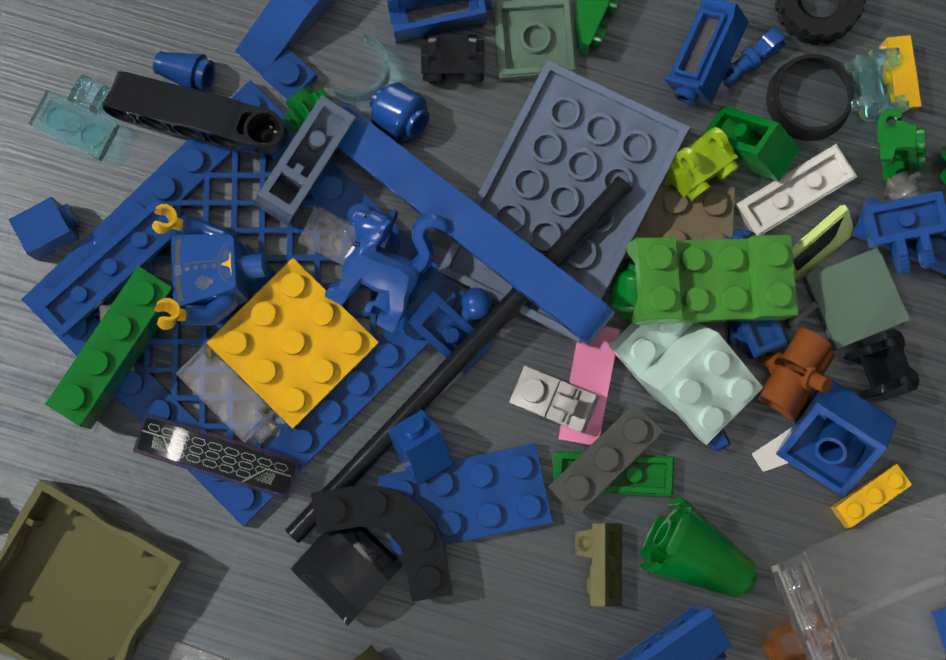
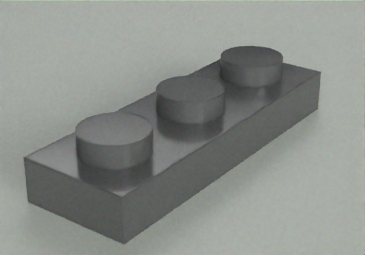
(605, 459)

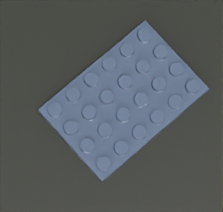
(556, 164)

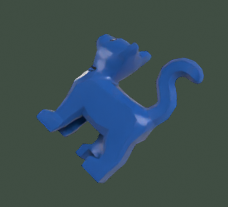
(382, 270)

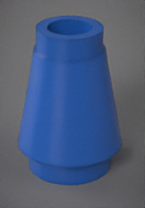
(185, 69)

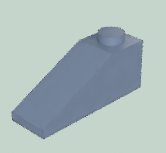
(304, 160)

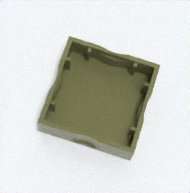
(79, 581)

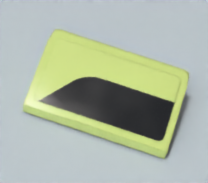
(822, 241)

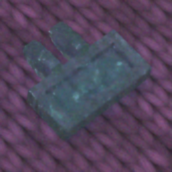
(74, 124)

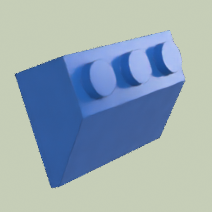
(687, 637)

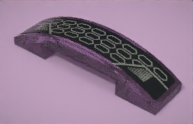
(216, 456)

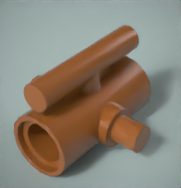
(796, 373)

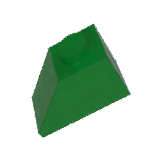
(757, 141)

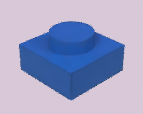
(288, 75)

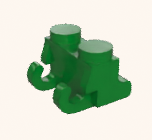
(900, 144)

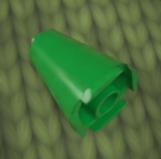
(696, 553)

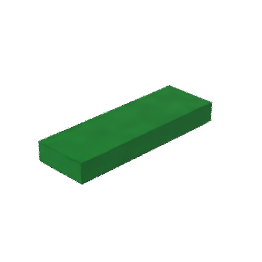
(644, 476)

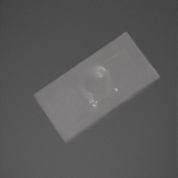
(329, 235)

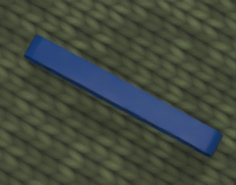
(476, 230)

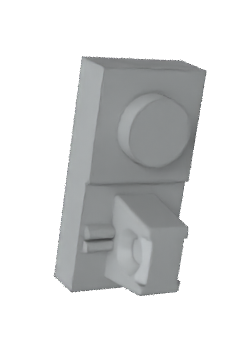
(554, 399)

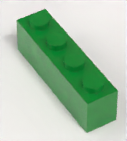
(111, 350)

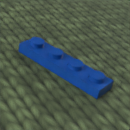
(104, 271)

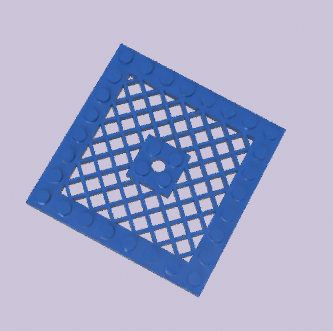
(334, 191)

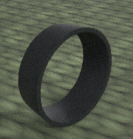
(794, 128)

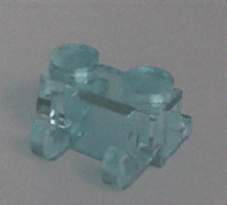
(867, 75)

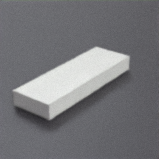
(796, 191)

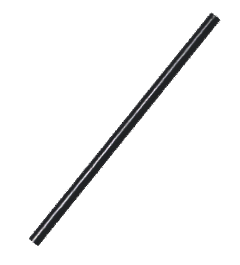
(463, 353)

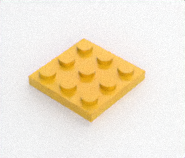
(292, 343)

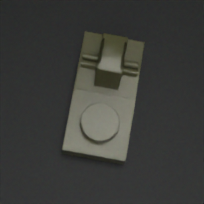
(604, 547)

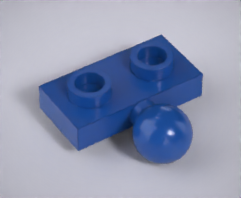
(446, 327)

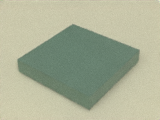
(532, 34)
(856, 298)

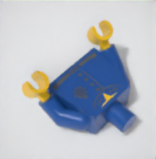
(207, 271)

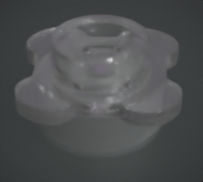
(902, 186)

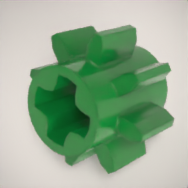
(301, 105)

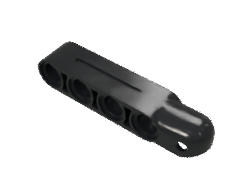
(194, 114)

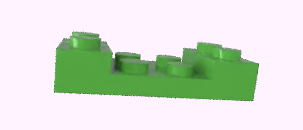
(713, 279)

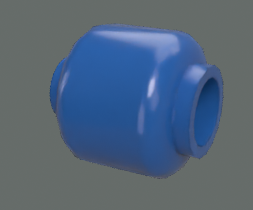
(399, 112)

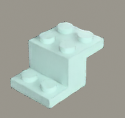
(688, 373)

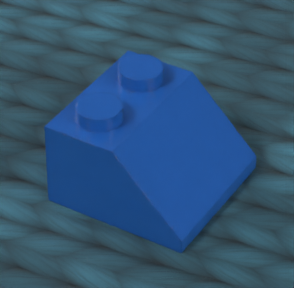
(837, 438)

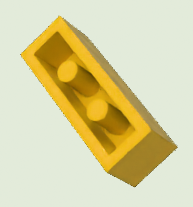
(902, 78)
(871, 496)

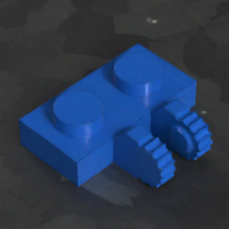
(904, 221)

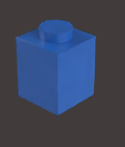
(45, 228)
(420, 447)

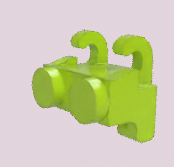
(701, 162)

